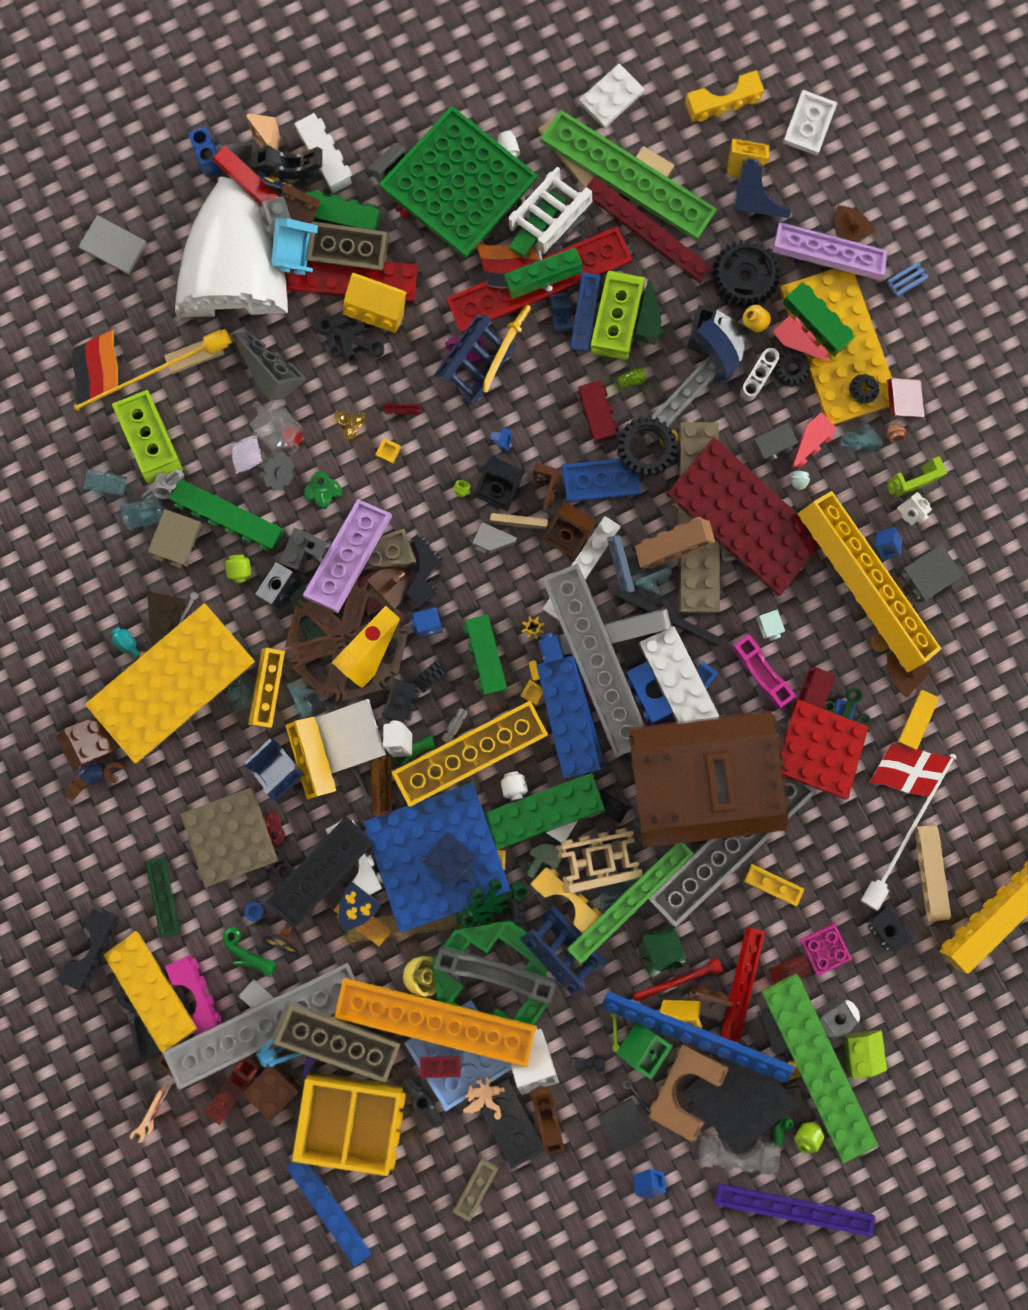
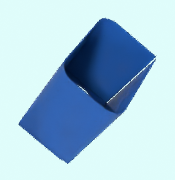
(208, 167)

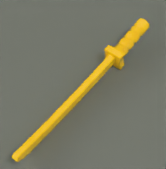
(514, 328)

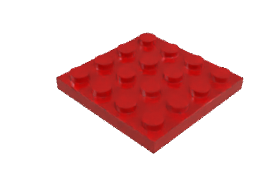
(822, 749)

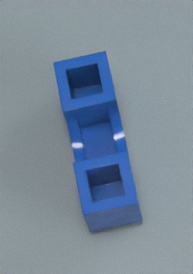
(426, 623)
(655, 710)

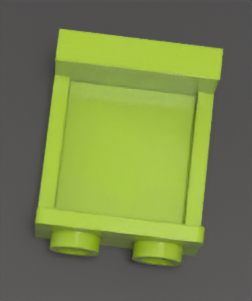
(932, 472)

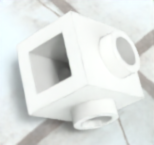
(915, 509)

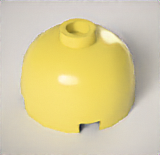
(419, 976)

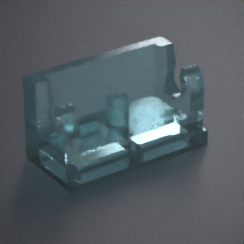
(142, 513)

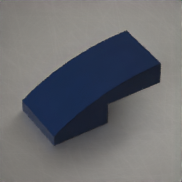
(561, 313)

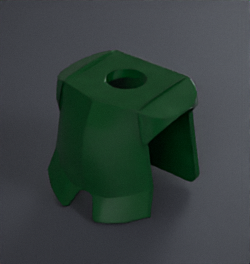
(662, 951)

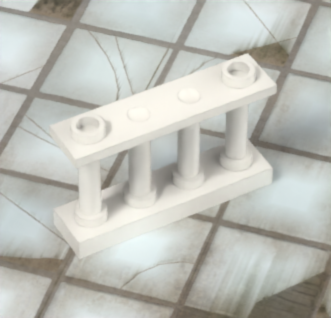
(557, 225)

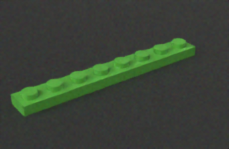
(630, 902)

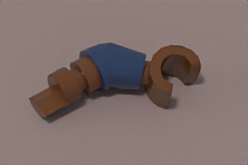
(92, 773)

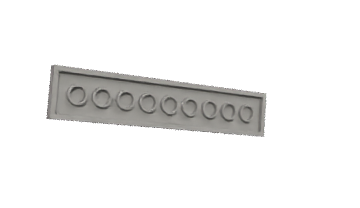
(594, 655)
(250, 1030)

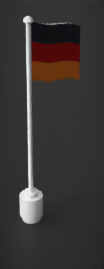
(498, 258)

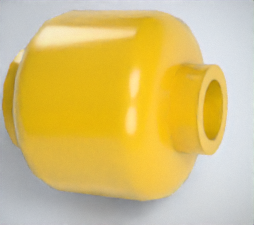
(756, 318)

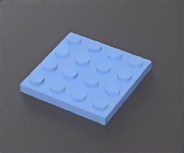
(473, 1067)

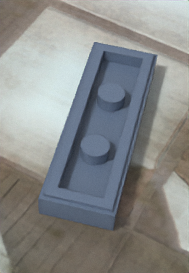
(620, 563)

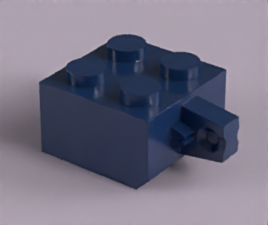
(451, 861)

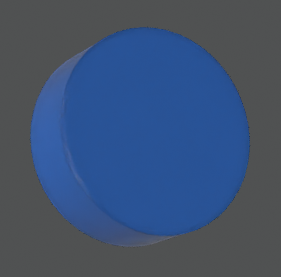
(254, 911)

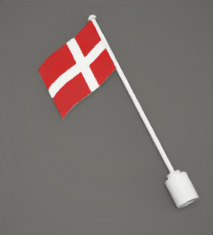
(912, 773)

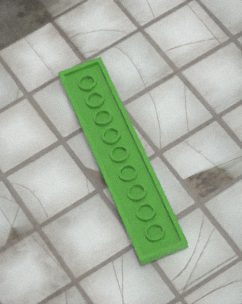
(628, 175)
(819, 1068)

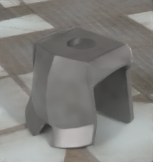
(827, 1017)

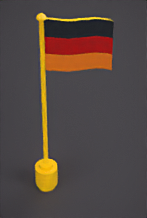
(97, 366)

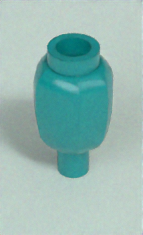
(124, 642)

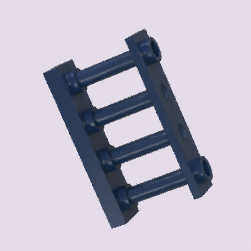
(458, 356)
(566, 934)

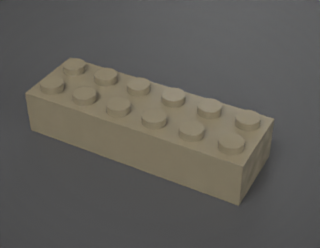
(335, 1041)

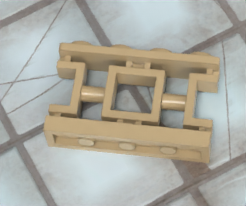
(601, 875)

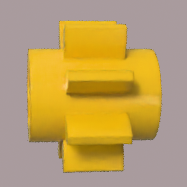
(535, 622)

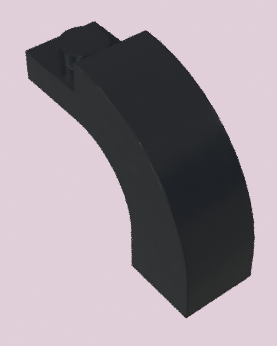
(288, 165)

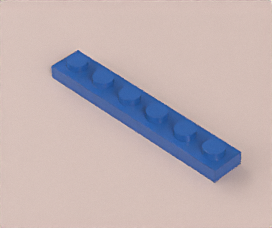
(329, 1212)

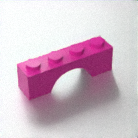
(754, 661)
(186, 973)

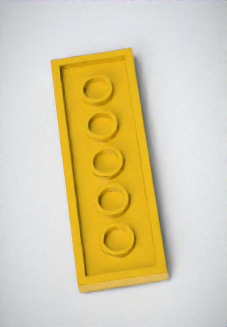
(150, 992)

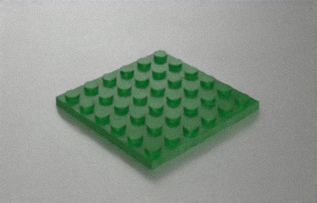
(458, 181)

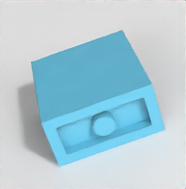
(291, 245)

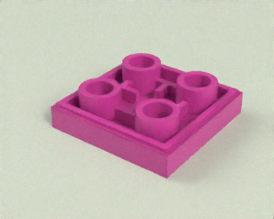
(825, 949)

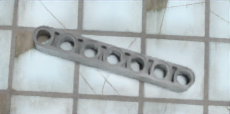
(629, 628)

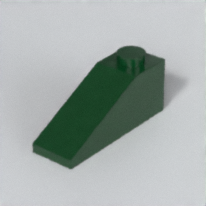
(649, 320)

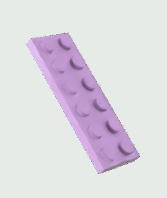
(830, 251)
(347, 556)

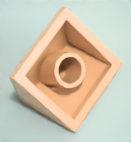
(264, 130)

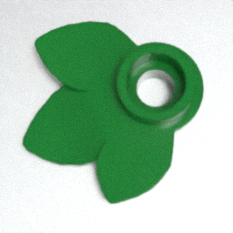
(322, 492)

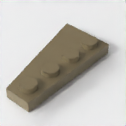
(391, 551)

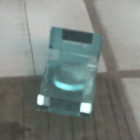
(867, 438)
(649, 584)
(299, 695)

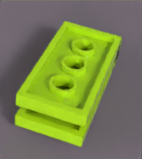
(617, 287)
(150, 465)

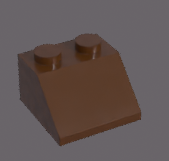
(569, 530)

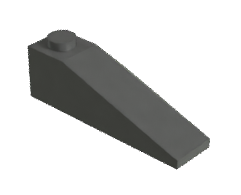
(271, 373)

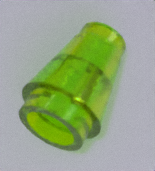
(633, 377)

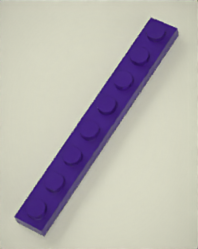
(795, 1209)

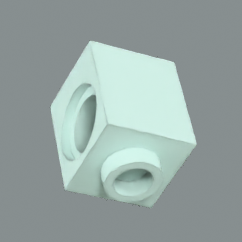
(770, 625)

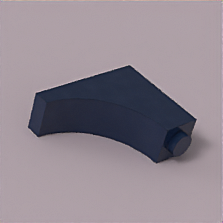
(751, 195)

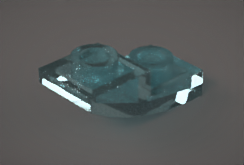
(105, 482)

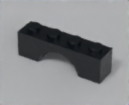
(100, 926)

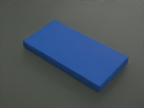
(599, 481)

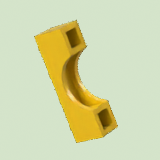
(703, 104)
(549, 884)

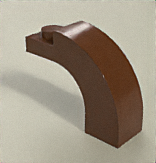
(547, 1119)

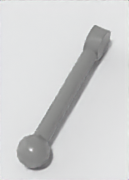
(194, 596)

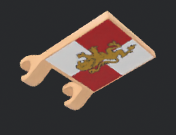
(148, 1120)

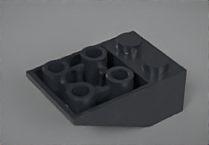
(735, 331)

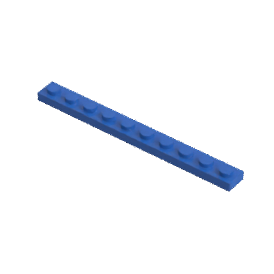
(697, 1037)

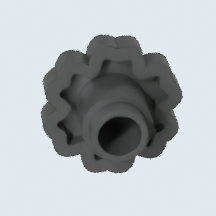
(276, 471)

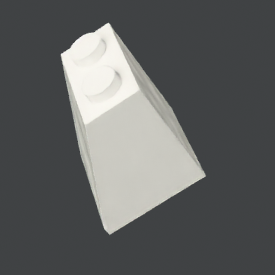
(539, 1069)

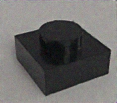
(634, 566)

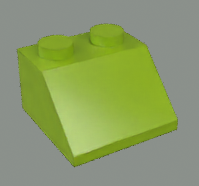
(864, 1054)

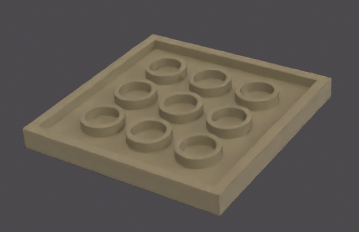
(229, 837)

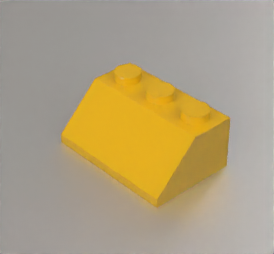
(374, 303)

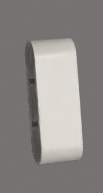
(763, 367)

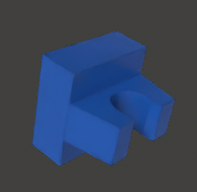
(502, 439)

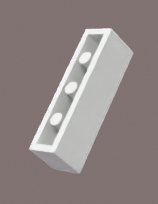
(332, 170)

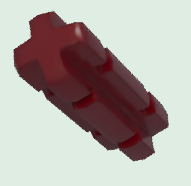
(402, 409)

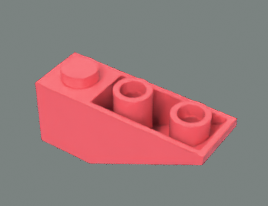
(794, 336)
(813, 435)

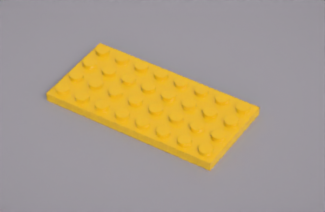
(860, 356)
(170, 683)

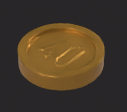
(878, 643)

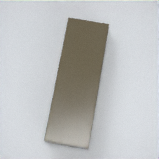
(475, 1189)

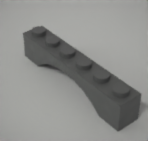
(517, 979)

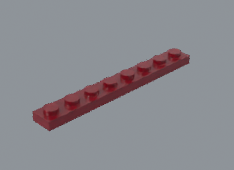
(648, 230)

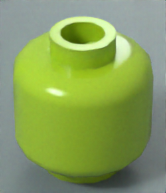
(238, 568)
(809, 1137)

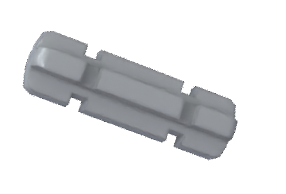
(454, 725)

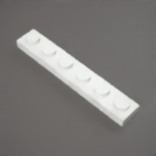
(590, 553)

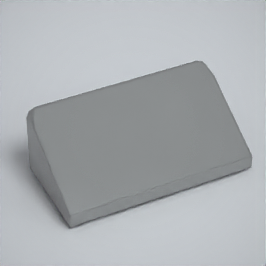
(255, 994)

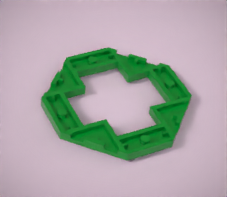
(484, 937)

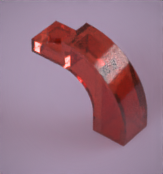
(232, 1090)

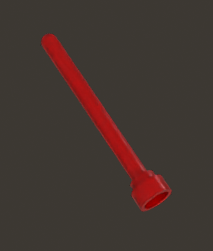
(712, 967)

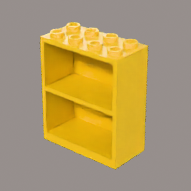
(349, 1123)

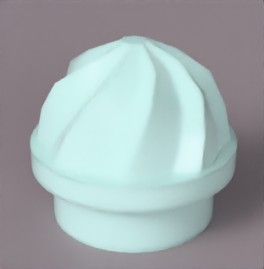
(800, 480)

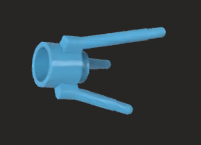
(267, 1056)

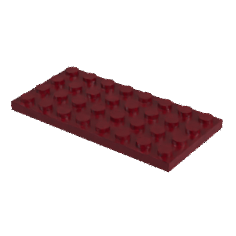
(745, 516)

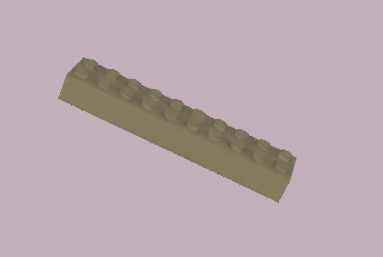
(699, 569)

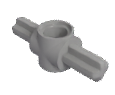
(163, 485)

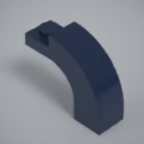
(720, 349)

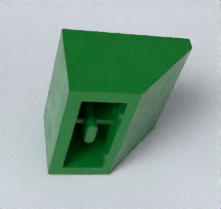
(644, 1050)

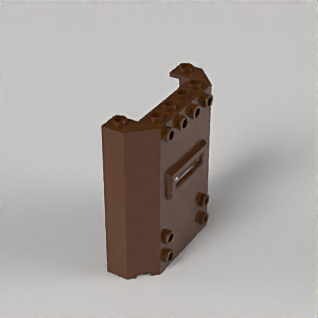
(679, 778)

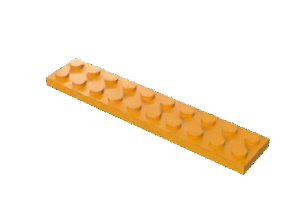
(435, 1022)

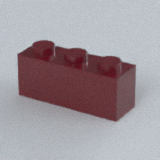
(597, 411)

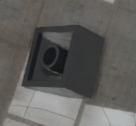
(499, 483)

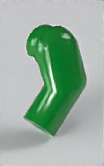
(779, 1128)

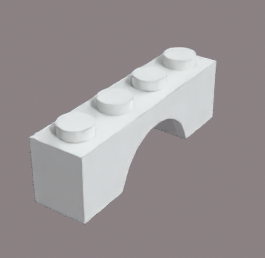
(367, 877)

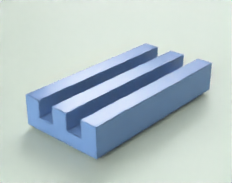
(920, 271)

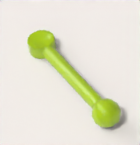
(615, 1047)

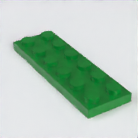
(544, 811)

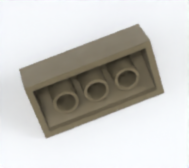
(348, 246)

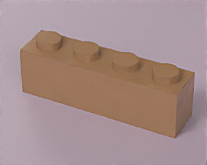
(675, 543)

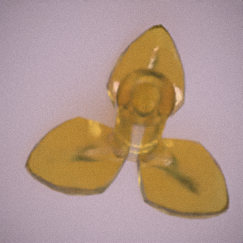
(346, 419)

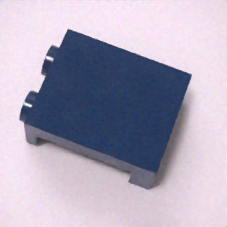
(273, 768)

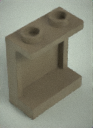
(174, 538)

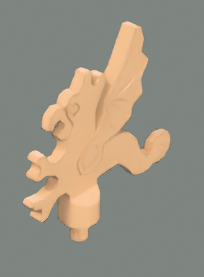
(483, 1092)

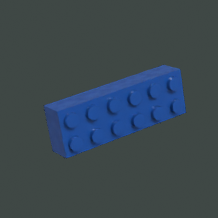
(570, 717)

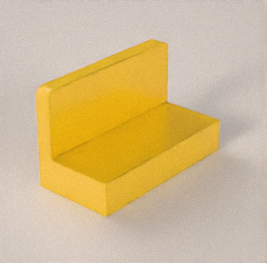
(682, 1010)

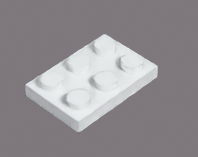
(611, 96)
(810, 122)

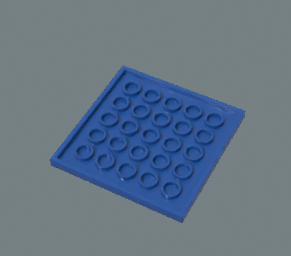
(410, 834)

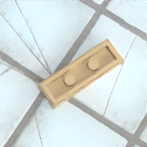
(192, 360)
(518, 521)

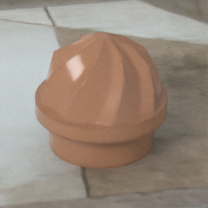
(896, 433)

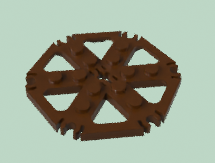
(328, 644)

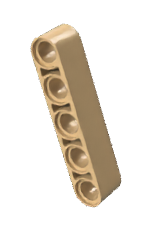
(932, 873)

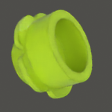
(461, 488)

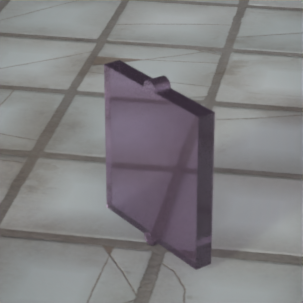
(246, 454)

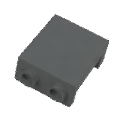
(930, 573)

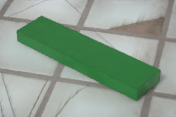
(525, 240)

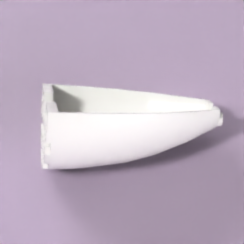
(229, 259)

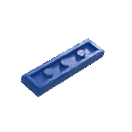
(585, 312)

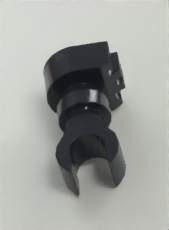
(599, 1062)

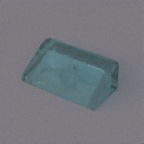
(241, 692)

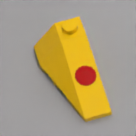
(364, 653)

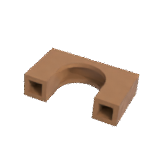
(666, 1108)

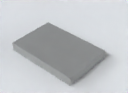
(112, 245)

